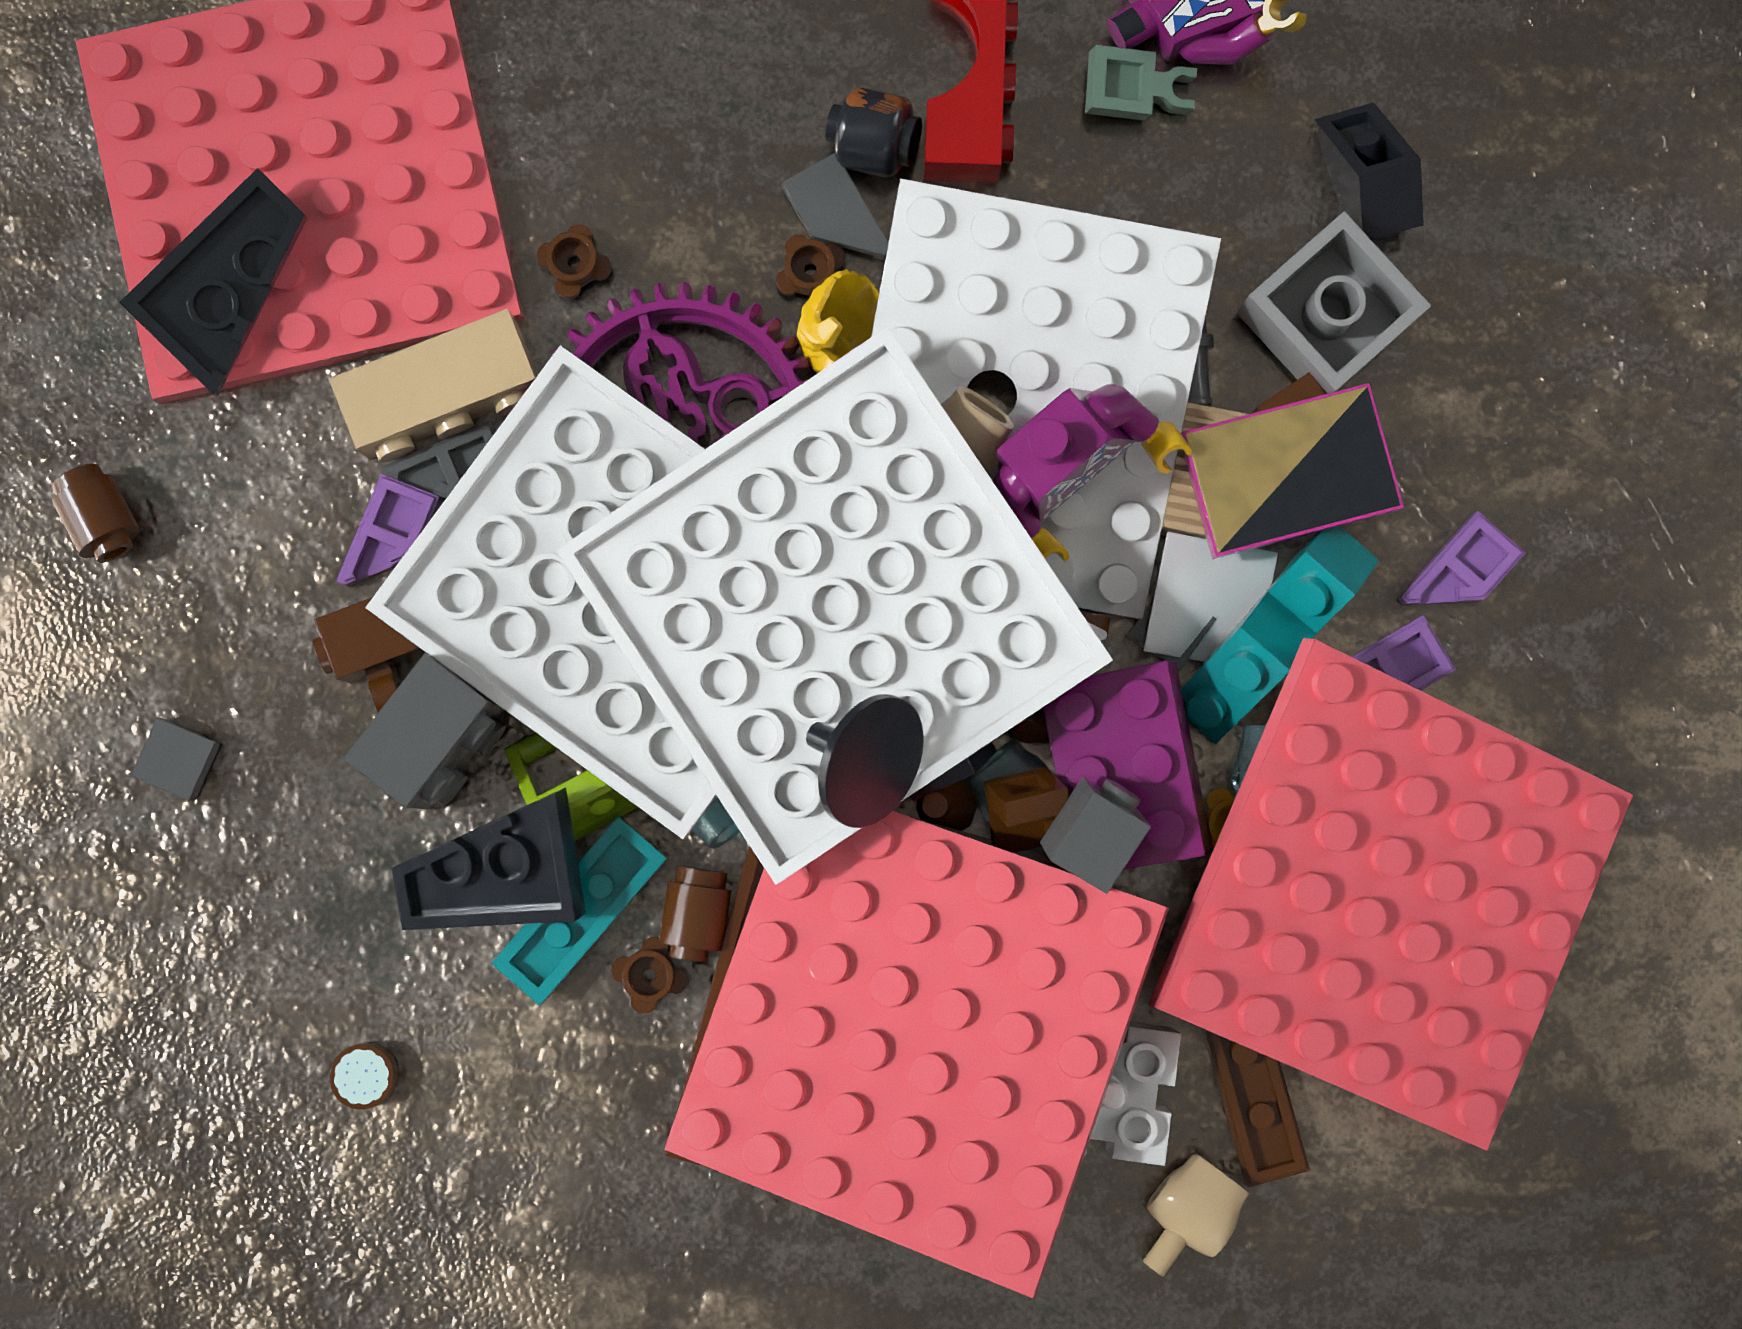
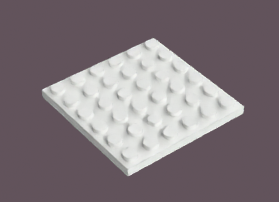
(826, 564)

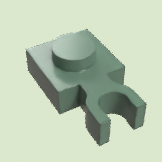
(1126, 84)

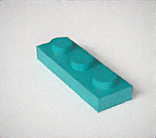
(610, 879)

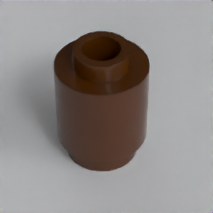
(94, 513)
(695, 913)

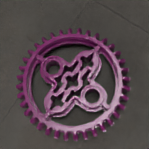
(683, 364)

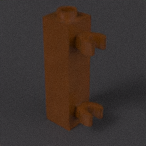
(362, 646)

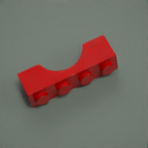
(966, 124)

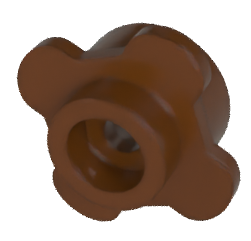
(566, 245)
(806, 251)
(631, 973)

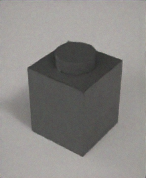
(1096, 832)

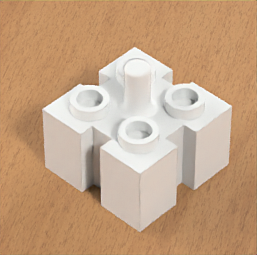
(1129, 1117)

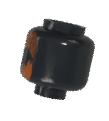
(874, 132)

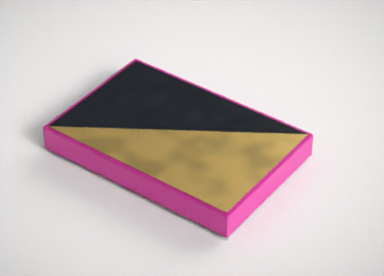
(1291, 471)

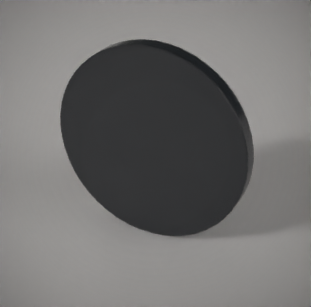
(868, 759)

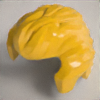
(837, 318)

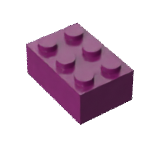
(1136, 733)

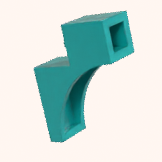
(1269, 635)

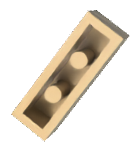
(435, 386)

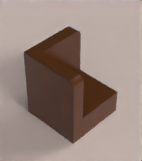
(1023, 808)

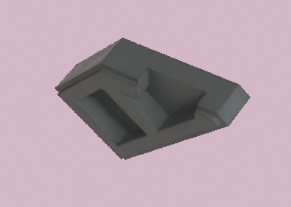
(834, 208)
(443, 463)

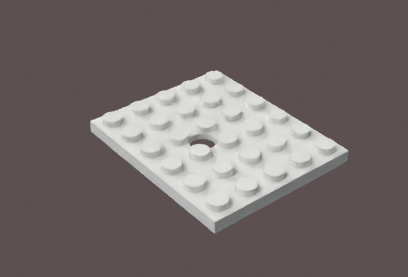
(1057, 308)
(506, 612)

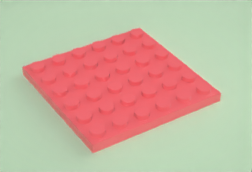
(356, 121)
(1391, 895)
(921, 1042)

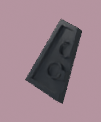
(218, 279)
(497, 874)

